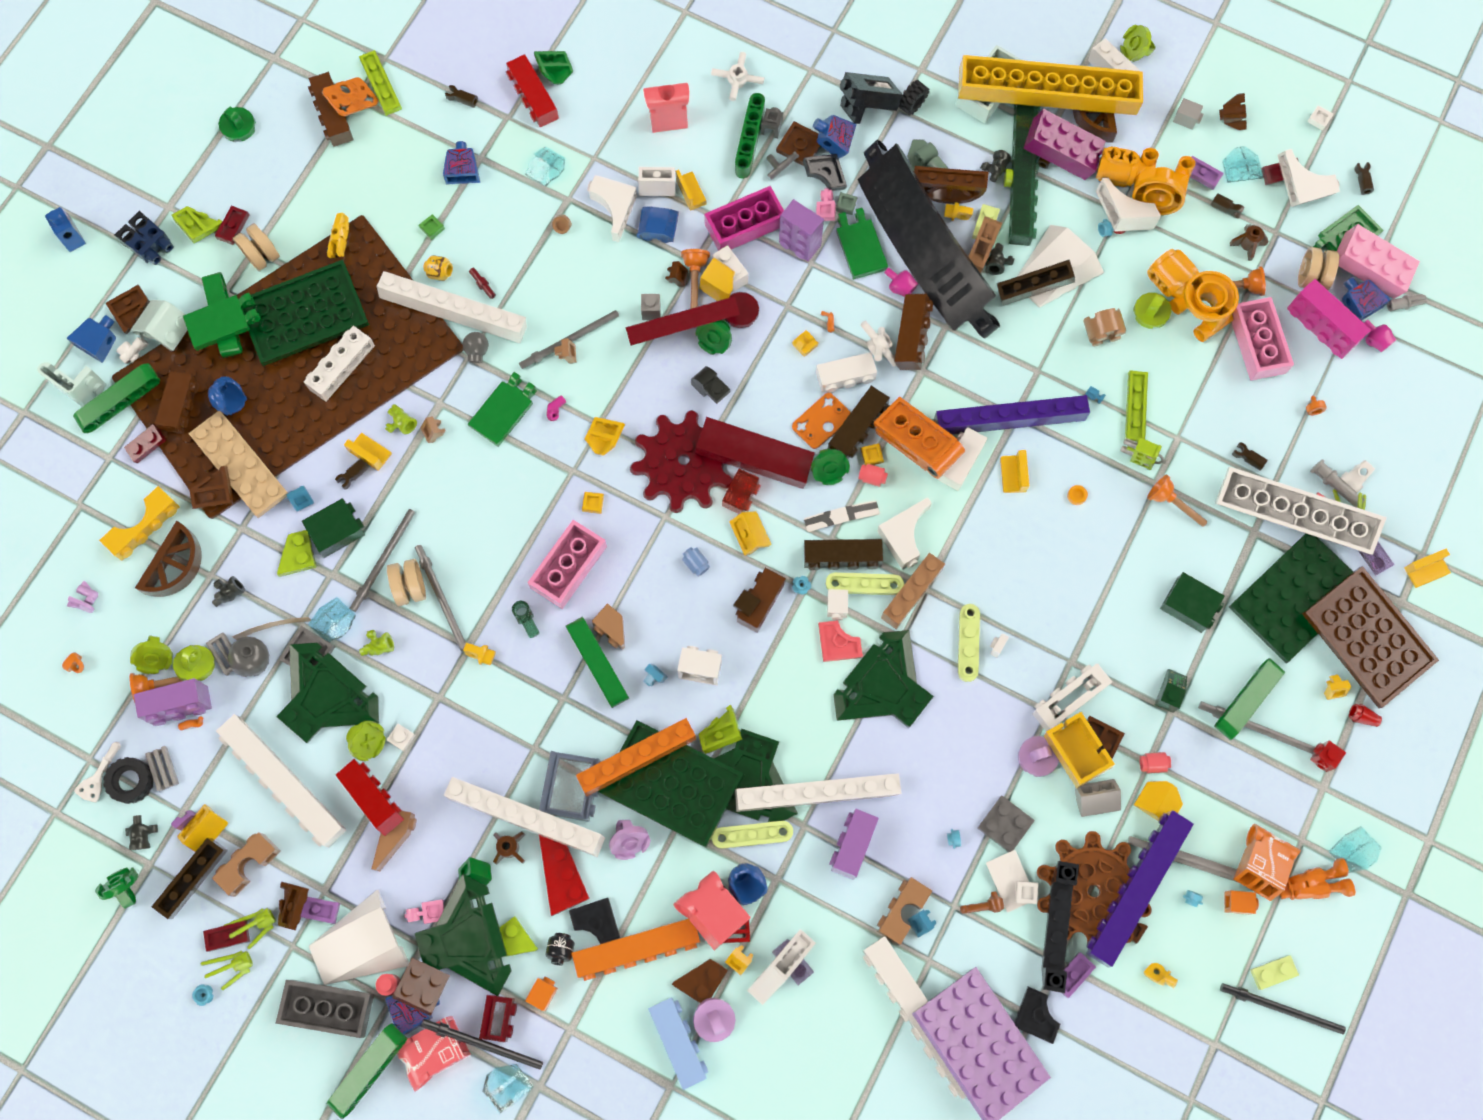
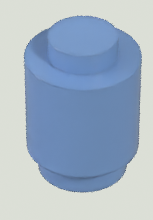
(695, 561)

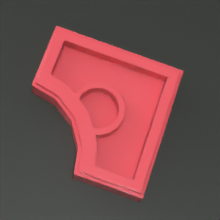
(837, 644)

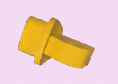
(956, 211)
(482, 653)
(1162, 978)

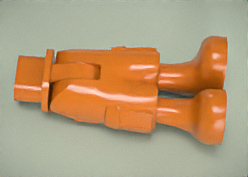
(1313, 884)

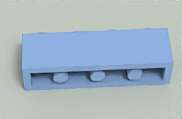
(677, 1043)

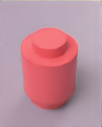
(873, 475)
(1155, 762)
(387, 984)

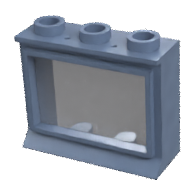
(562, 791)

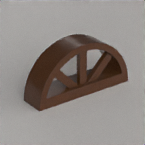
(1106, 133)
(952, 185)
(164, 556)

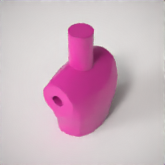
(901, 283)
(1379, 337)

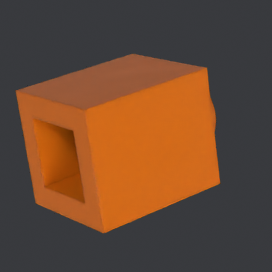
(1240, 902)
(542, 993)

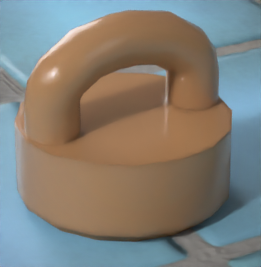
(561, 224)

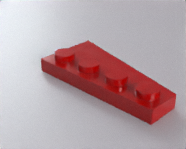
(562, 877)

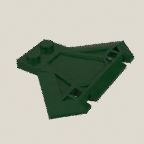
(884, 683)
(324, 694)
(755, 759)
(467, 938)

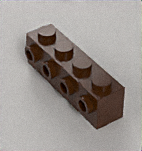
(336, 125)
(913, 332)

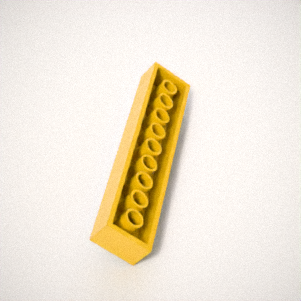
(1050, 85)

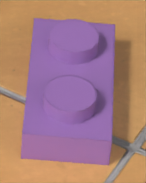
(1206, 174)
(320, 910)
(1077, 971)

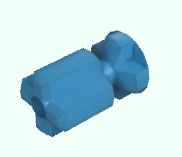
(1093, 393)

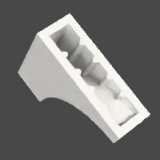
(1302, 184)
(616, 198)
(1125, 212)
(899, 534)
(781, 967)

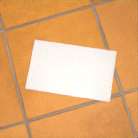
(1005, 872)

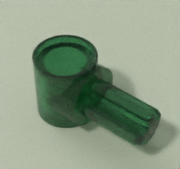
(526, 619)

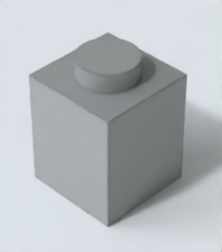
(1188, 114)
(650, 306)

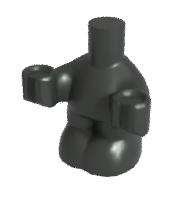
(998, 166)
(996, 260)
(227, 592)
(139, 833)

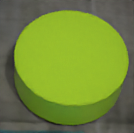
(1008, 178)

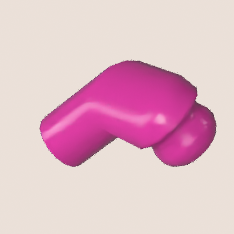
(553, 408)

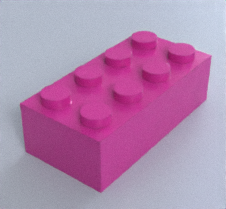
(744, 219)
(1328, 319)

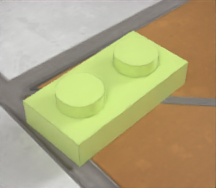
(987, 211)
(1274, 972)

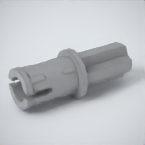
(1406, 302)

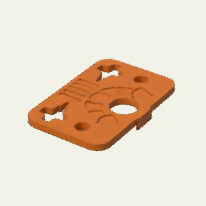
(354, 99)
(818, 417)

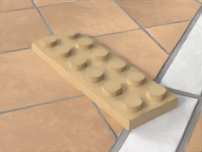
(245, 469)

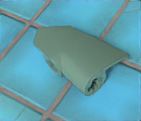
(924, 155)

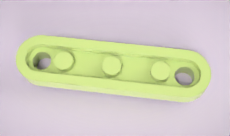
(865, 583)
(968, 642)
(752, 834)

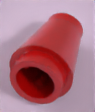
(1364, 715)

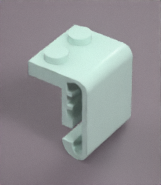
(161, 322)
(80, 389)

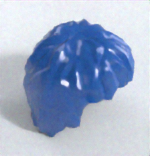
(226, 395)
(747, 883)

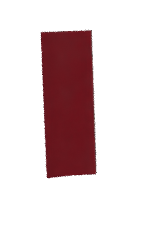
(682, 320)
(754, 452)

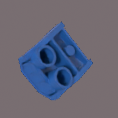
(658, 224)

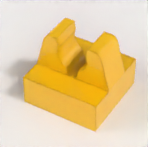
(805, 343)
(1336, 687)
(738, 960)

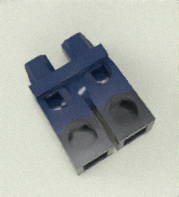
(148, 243)

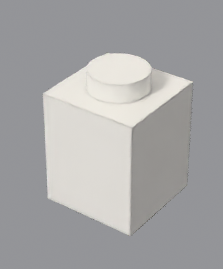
(837, 604)

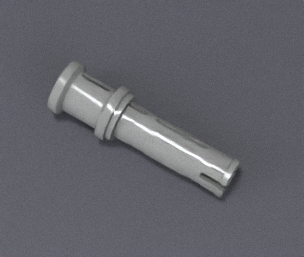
(1330, 477)

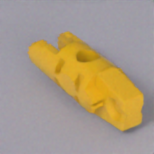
(338, 236)

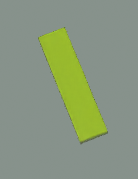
(380, 82)
(1136, 405)

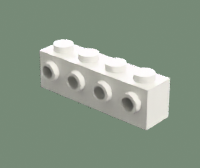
(339, 363)

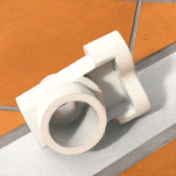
(129, 352)
(1354, 477)

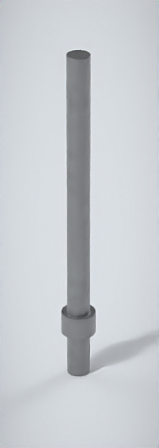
(536, 357)
(426, 564)
(362, 593)
(1218, 711)

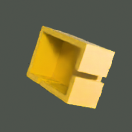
(1077, 750)

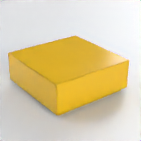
(872, 454)
(592, 502)

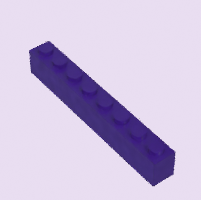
(1014, 415)
(1139, 888)

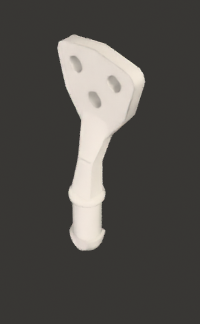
(96, 779)

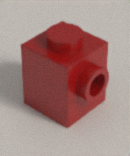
(1327, 755)

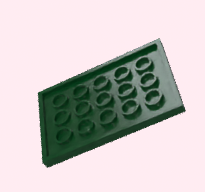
(305, 312)
(1286, 590)
(679, 790)

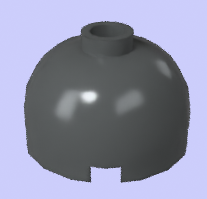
(248, 656)

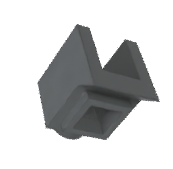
(772, 120)

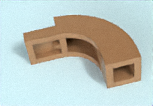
(984, 242)

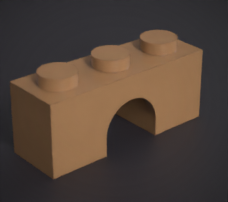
(231, 875)
(911, 894)

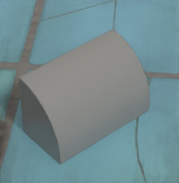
(1098, 797)

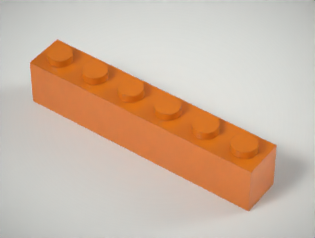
(636, 757)
(634, 948)

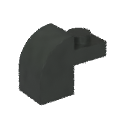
(709, 384)

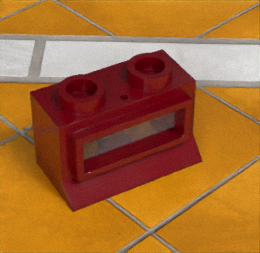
(497, 1018)

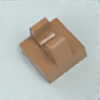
(566, 351)
(431, 430)

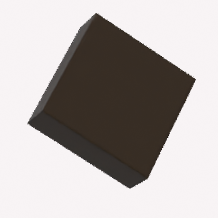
(746, 603)

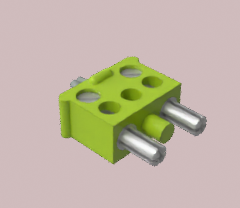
(1143, 453)

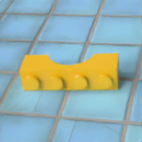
(158, 509)

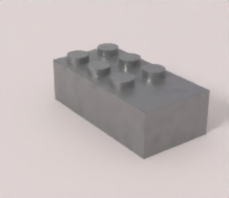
(325, 1008)

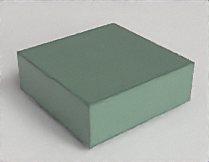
(846, 203)

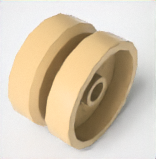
(256, 247)
(1318, 266)
(406, 582)

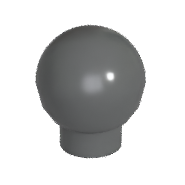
(475, 346)

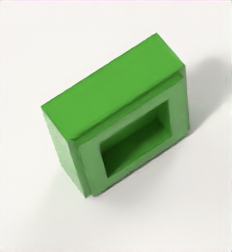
(431, 226)

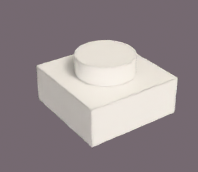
(1320, 117)
(998, 644)
(401, 737)
(1026, 892)

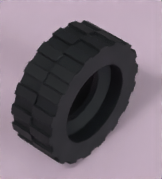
(113, 774)

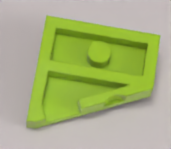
(195, 224)
(297, 554)
(720, 732)
(516, 938)

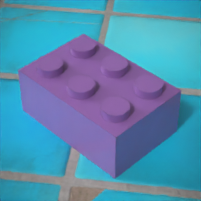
(800, 230)
(173, 702)
(853, 843)

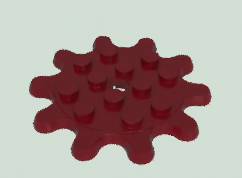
(666, 473)

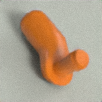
(830, 323)
(190, 723)

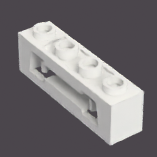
(1096, 677)

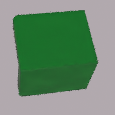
(477, 870)

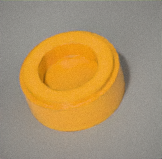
(1077, 495)

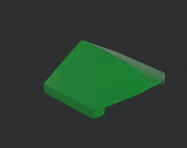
(554, 65)

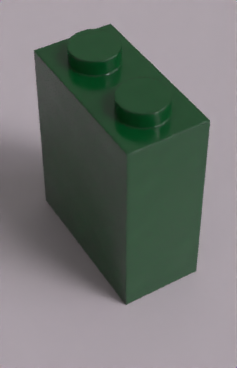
(334, 527)
(1193, 602)

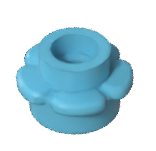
(1105, 228)
(796, 585)
(954, 838)
(1193, 898)
(197, 994)

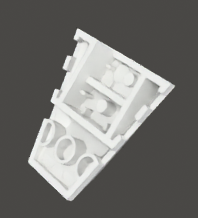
(1058, 246)
(358, 944)

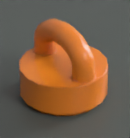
(1315, 407)
(72, 661)

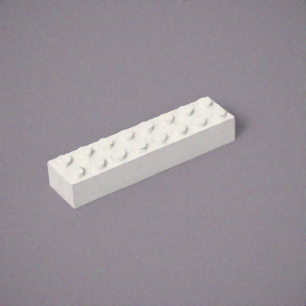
(1300, 510)

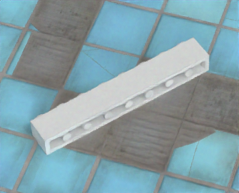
(452, 307)
(281, 781)
(817, 792)
(524, 817)
(908, 996)

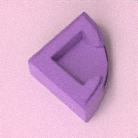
(180, 823)

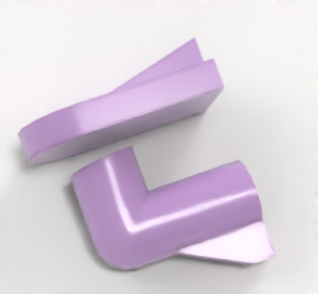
(91, 596)

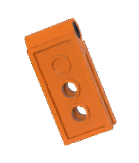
(918, 437)

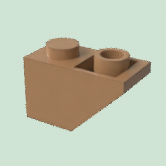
(610, 624)

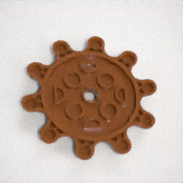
(1096, 867)

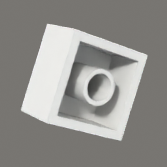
(699, 665)

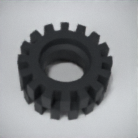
(914, 97)

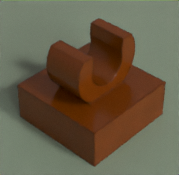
(678, 274)

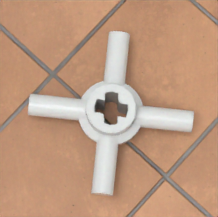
(737, 76)
(879, 343)

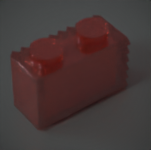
(741, 491)

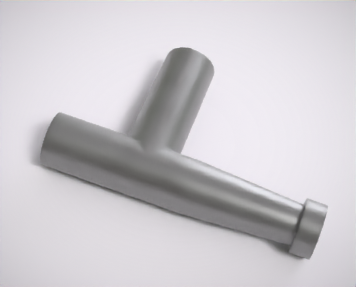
(778, 168)

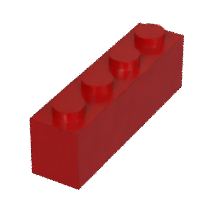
(532, 91)
(370, 797)

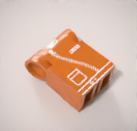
(1265, 863)

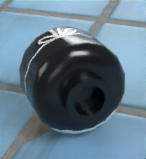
(559, 948)

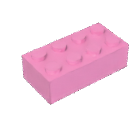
(1376, 260)
(1261, 339)
(567, 564)

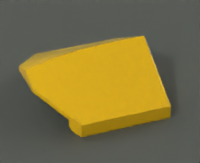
(717, 280)
(603, 435)
(1159, 798)

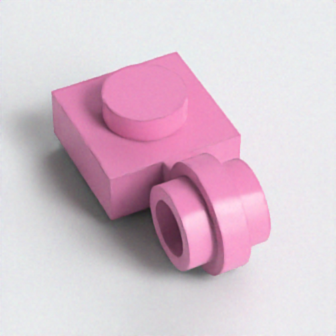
(826, 207)
(430, 911)

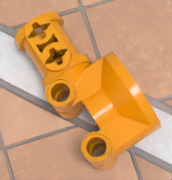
(1152, 185)
(1180, 278)

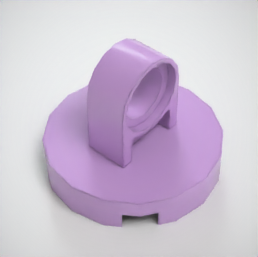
(1037, 757)
(628, 840)
(714, 1020)

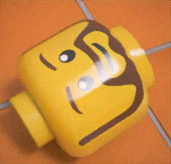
(438, 268)

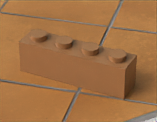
(912, 591)

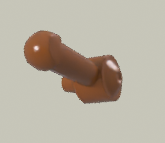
(993, 904)

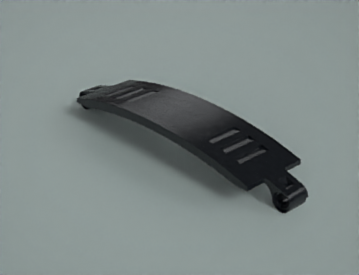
(925, 240)

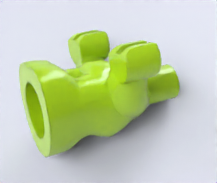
(400, 420)
(377, 645)

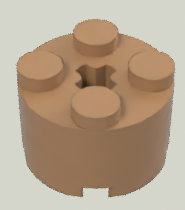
(1105, 326)

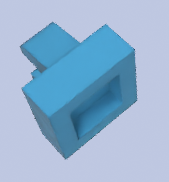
(300, 498)
(654, 675)
(921, 923)

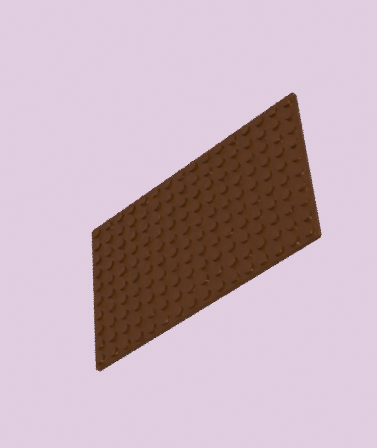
(281, 414)

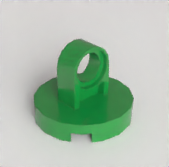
(237, 124)
(714, 337)
(830, 466)
(119, 887)

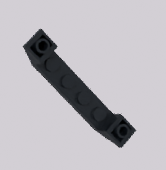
(1057, 926)

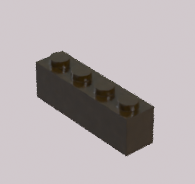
(1036, 282)
(859, 422)
(843, 553)
(189, 878)

